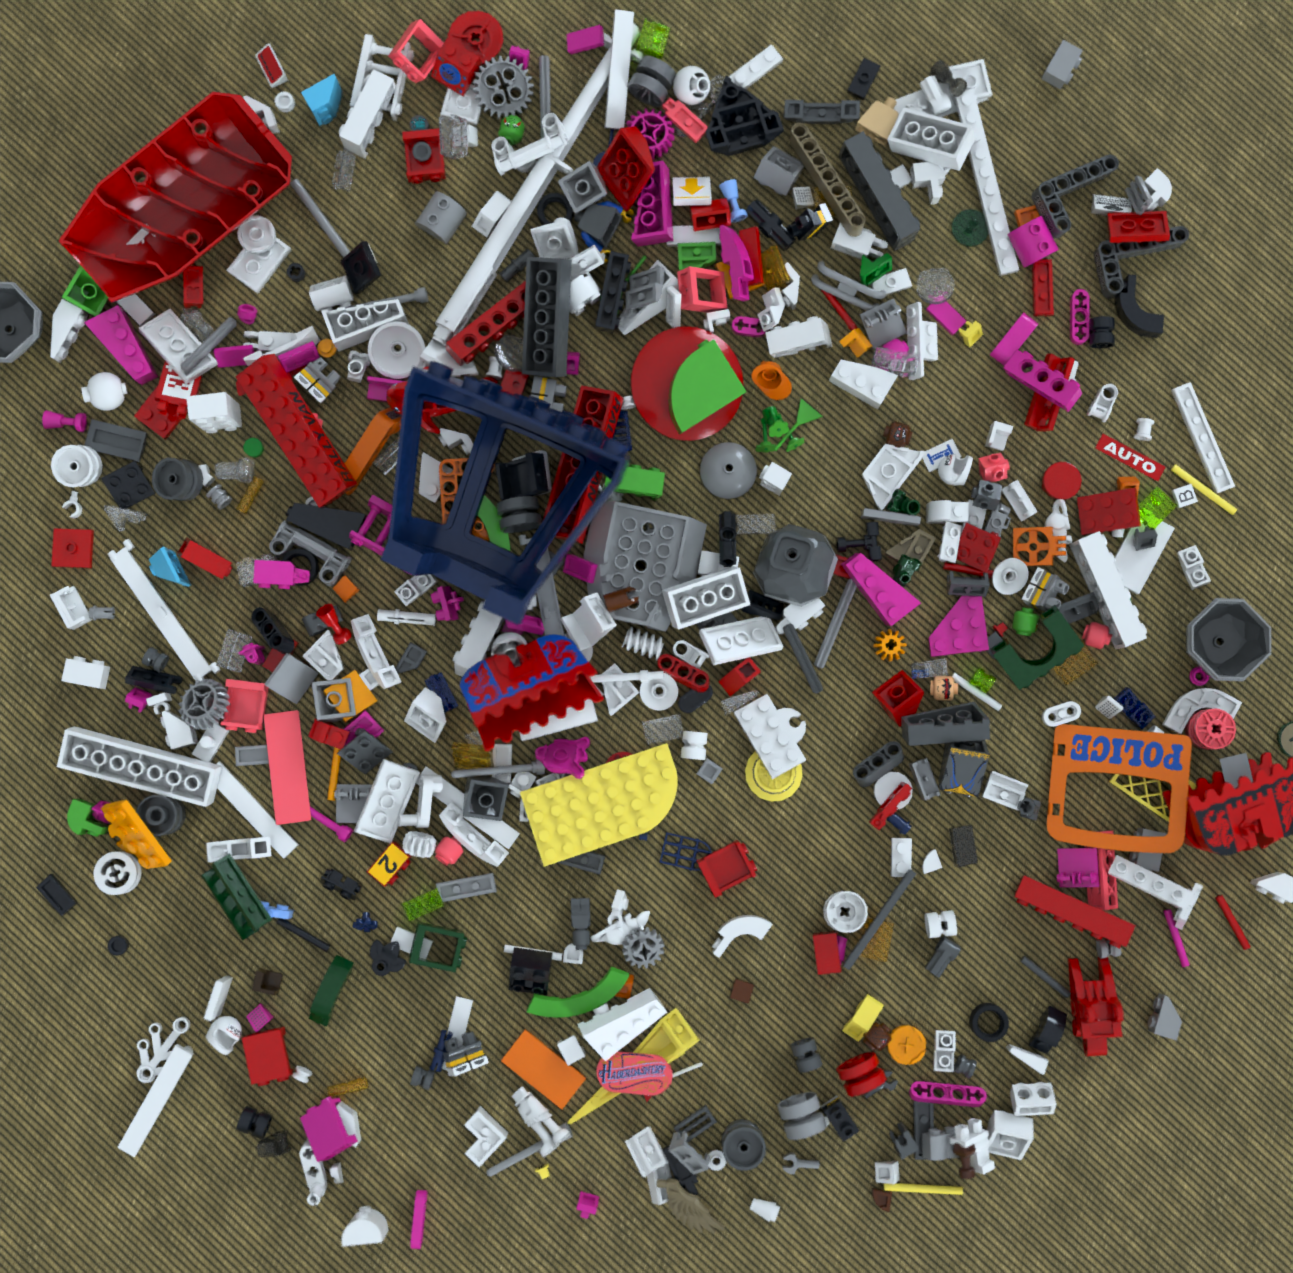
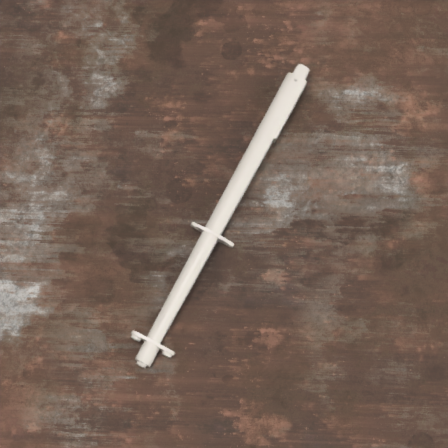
(484, 268)

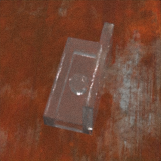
(663, 729)

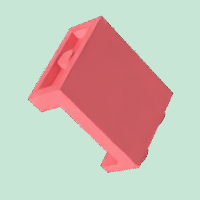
(246, 705)

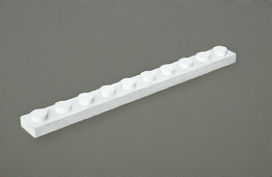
(987, 186)

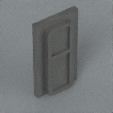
(116, 440)

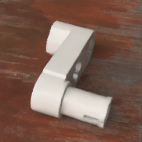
(428, 785)
(315, 1180)

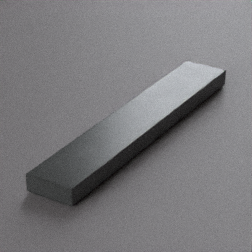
(878, 920)

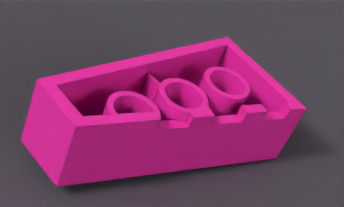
(654, 211)
(122, 341)
(879, 589)

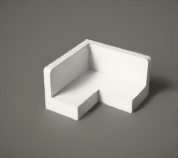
(489, 1135)

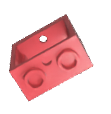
(428, 39)
(690, 300)

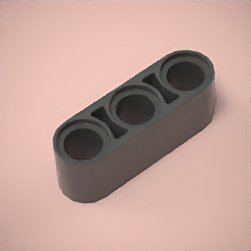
(881, 755)

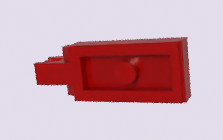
(889, 806)

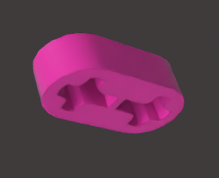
(747, 331)

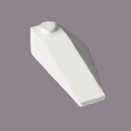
(632, 319)

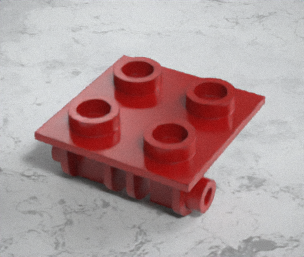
(977, 547)

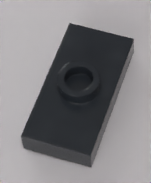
(863, 79)

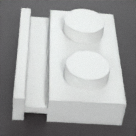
(1004, 790)
(646, 1151)

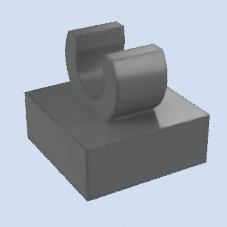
(1145, 539)

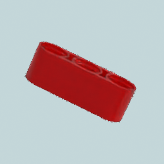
(690, 679)

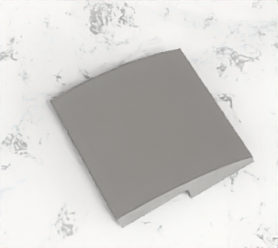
(645, 288)
(291, 678)

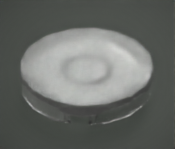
(510, 352)

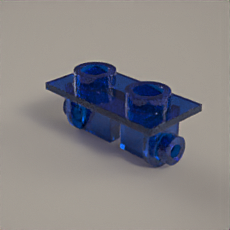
(439, 685)

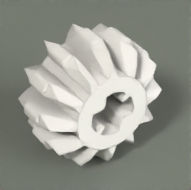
(419, 844)

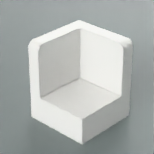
(998, 435)
(571, 1049)

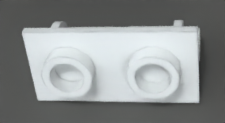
(1019, 500)
(950, 542)

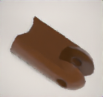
(619, 599)

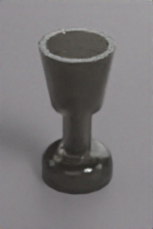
(944, 75)

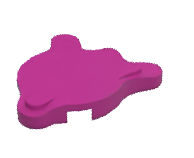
(564, 756)

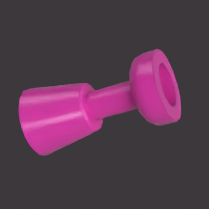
(55, 420)

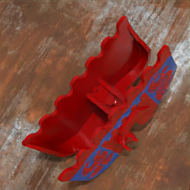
(545, 684)

